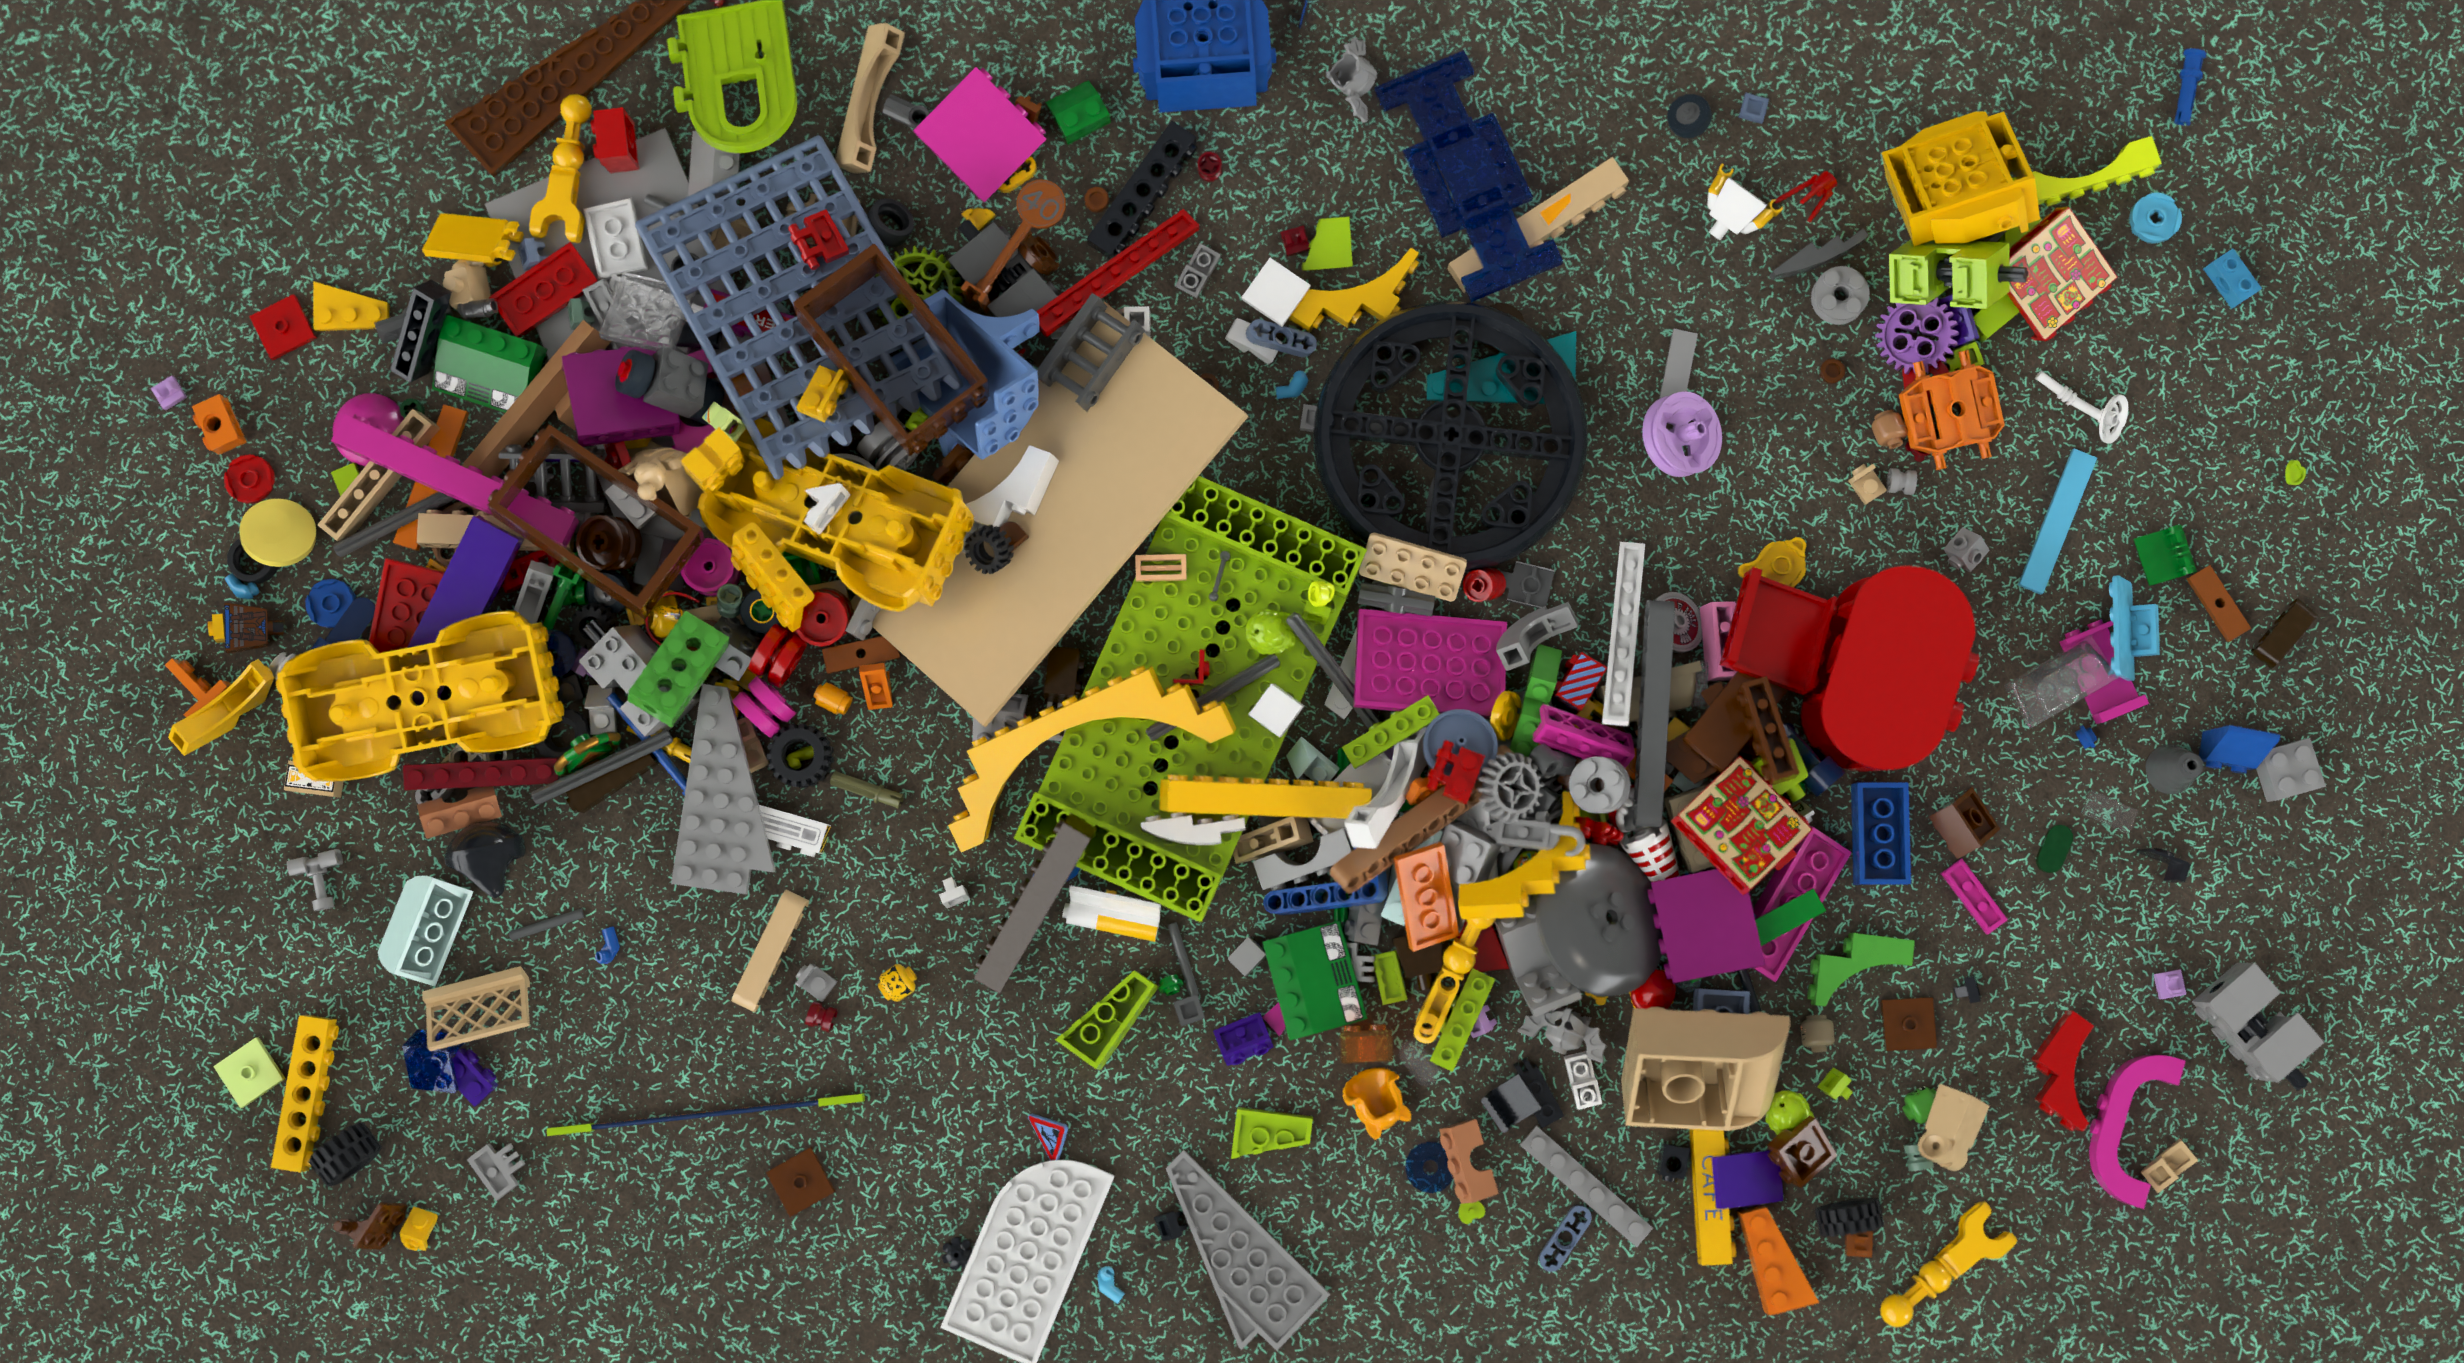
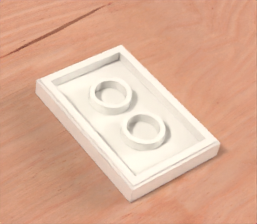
(615, 239)

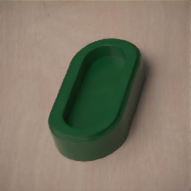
(2054, 848)

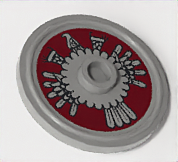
(1686, 622)

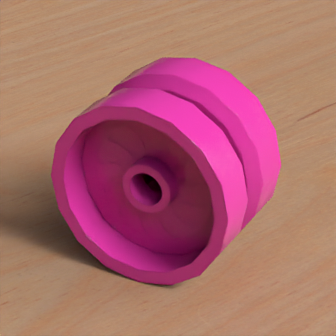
(707, 582)
(767, 703)

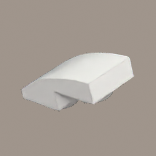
(1238, 338)
(1582, 1080)

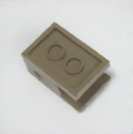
(1691, 857)

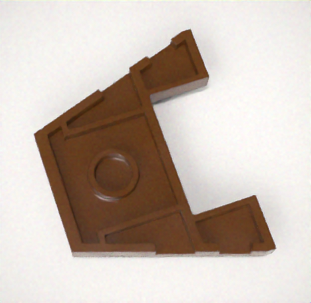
(1684, 757)

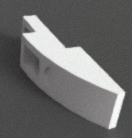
(1181, 828)

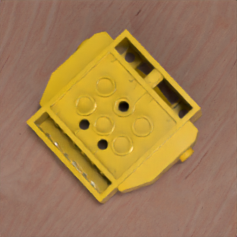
(1971, 169)

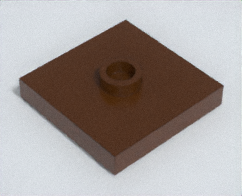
(1908, 1024)
(800, 1182)

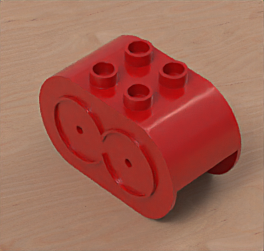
(1891, 670)

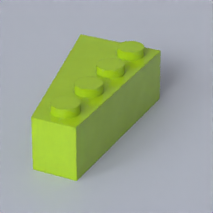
(1108, 1021)

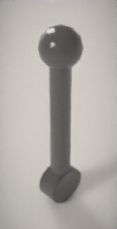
(1224, 556)

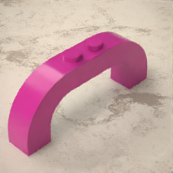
(2111, 1119)

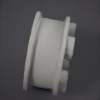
(1844, 280)
(1583, 785)

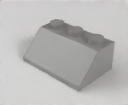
(710, 166)

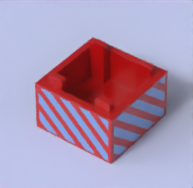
(1578, 682)

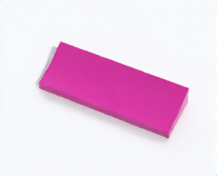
(1814, 867)

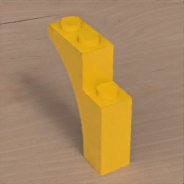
(224, 711)

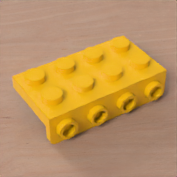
(770, 575)

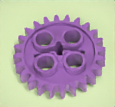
(1911, 352)

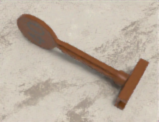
(1040, 207)

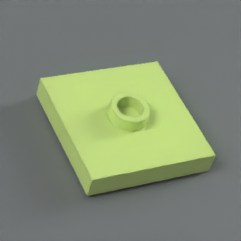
(249, 1072)

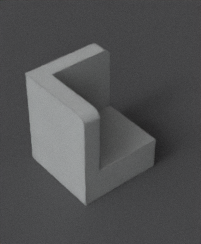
(1247, 956)

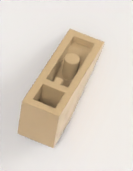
(1273, 838)

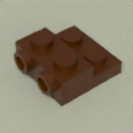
(1801, 1152)

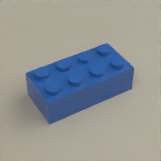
(1880, 833)

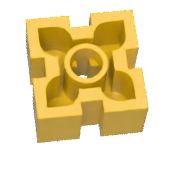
(713, 461)

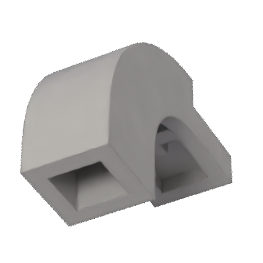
(534, 590)
(1529, 631)

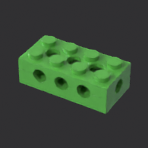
(682, 684)

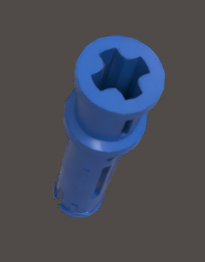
(2190, 76)

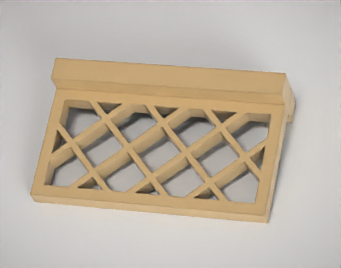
(476, 991)

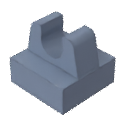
(529, 254)

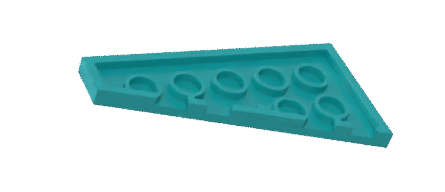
(1485, 385)

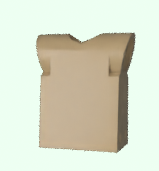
(1952, 1127)

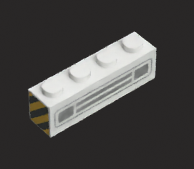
(795, 831)

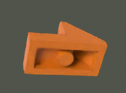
(876, 686)

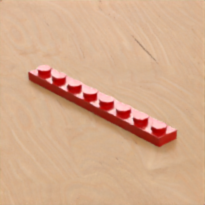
(1117, 271)

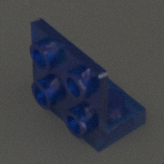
(429, 1068)

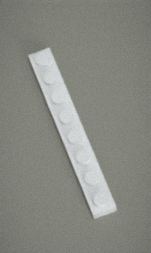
(1623, 634)

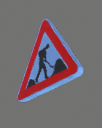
(1050, 1133)

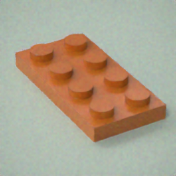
(1426, 896)

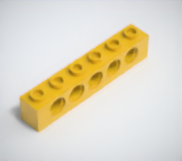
(289, 1128)

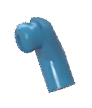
(1295, 387)
(241, 590)

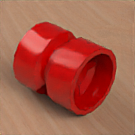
(1484, 584)

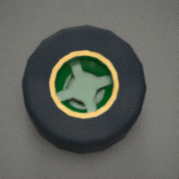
(756, 613)

